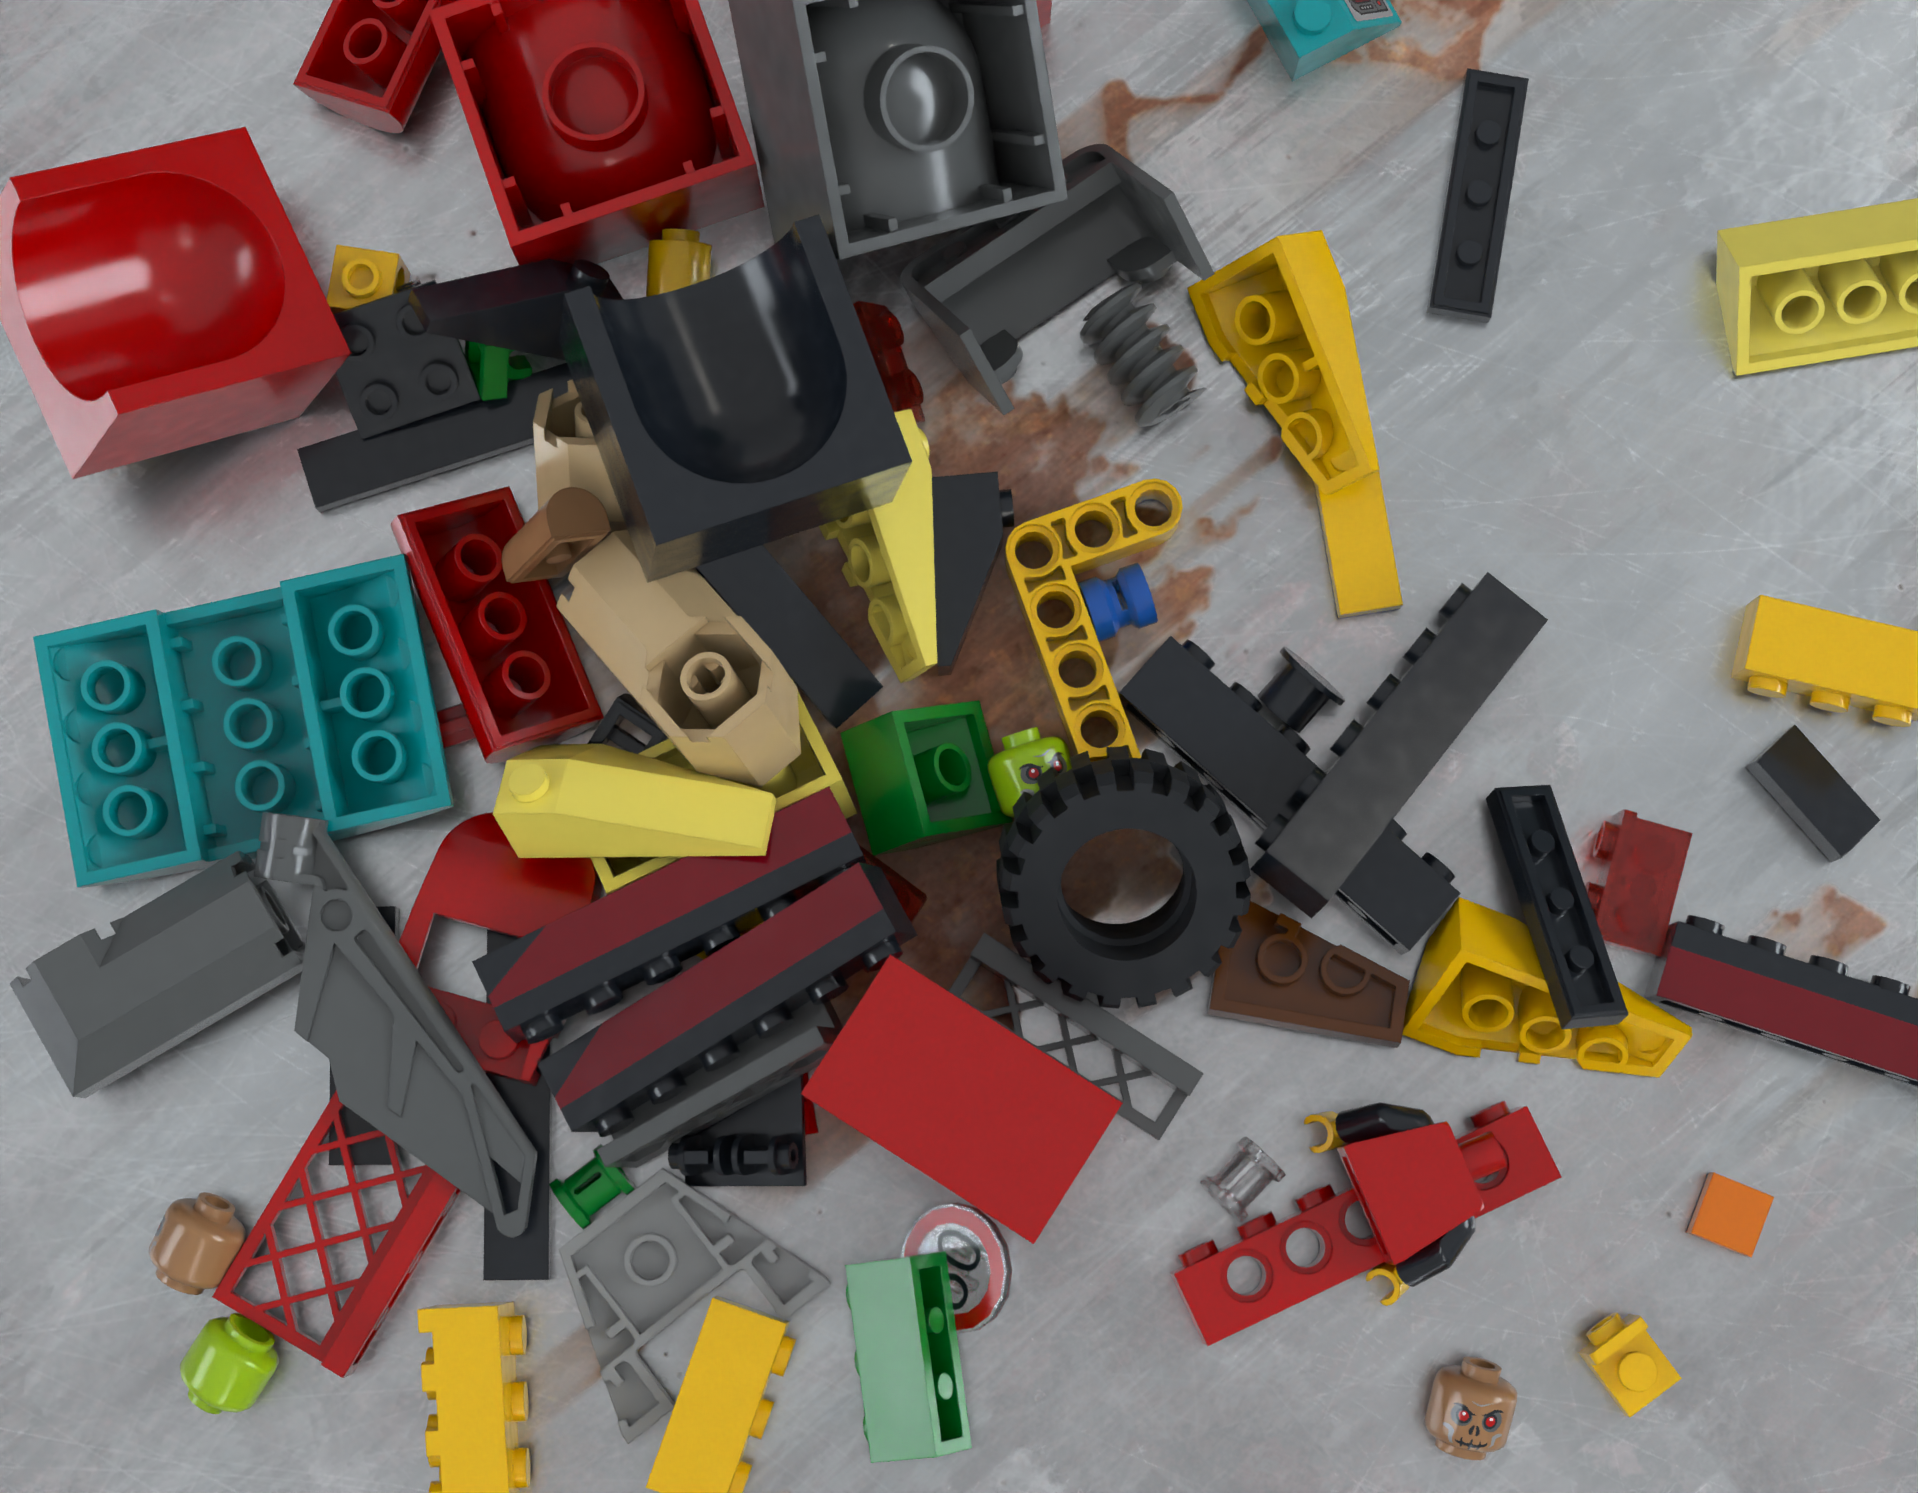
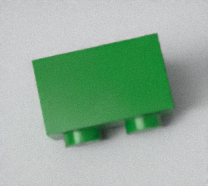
(923, 776)

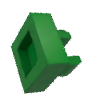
(492, 368)

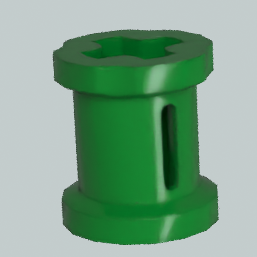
(591, 1189)

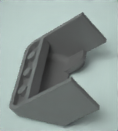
(1018, 270)

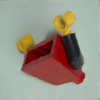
(1411, 1185)

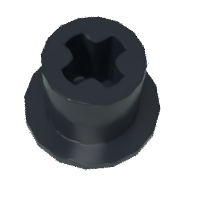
(1297, 692)

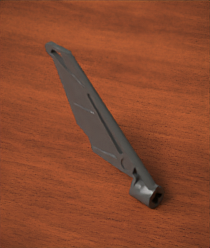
(386, 1032)

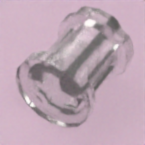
(1242, 1179)

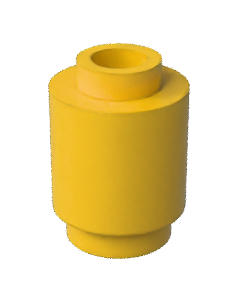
(677, 261)

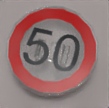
(975, 1258)

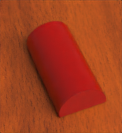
(372, 60)
(496, 637)

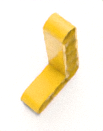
(1058, 582)

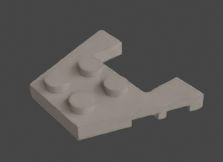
(652, 1264)

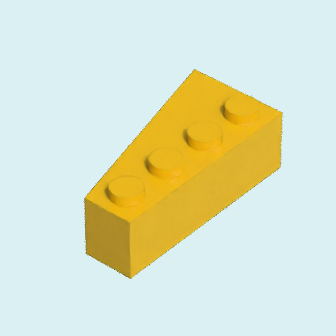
(476, 1397)

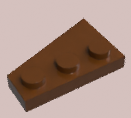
(1306, 984)

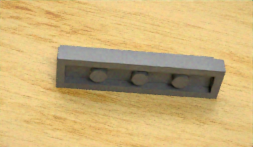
(1089, 1018)
(719, 1093)

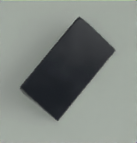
(1813, 794)

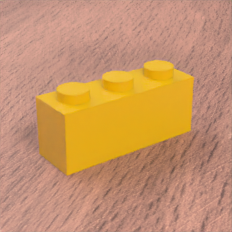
(1830, 659)
(722, 1401)

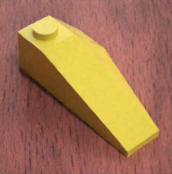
(894, 561)
(625, 805)

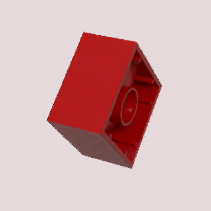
(598, 121)
(161, 300)
(961, 1098)

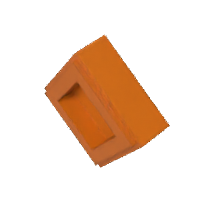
(1730, 1214)

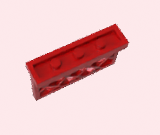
(387, 1268)

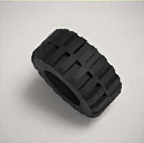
(1138, 955)

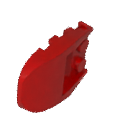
(487, 886)

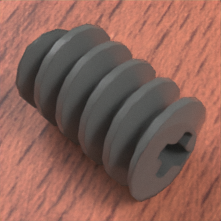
(1139, 357)

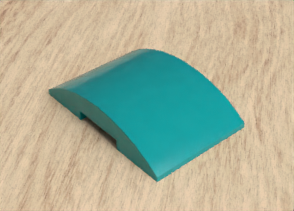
(242, 707)

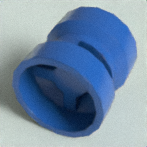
(1104, 606)

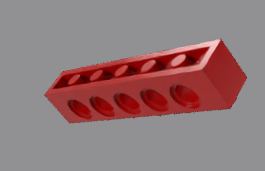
(1223, 1312)

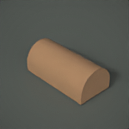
(555, 537)

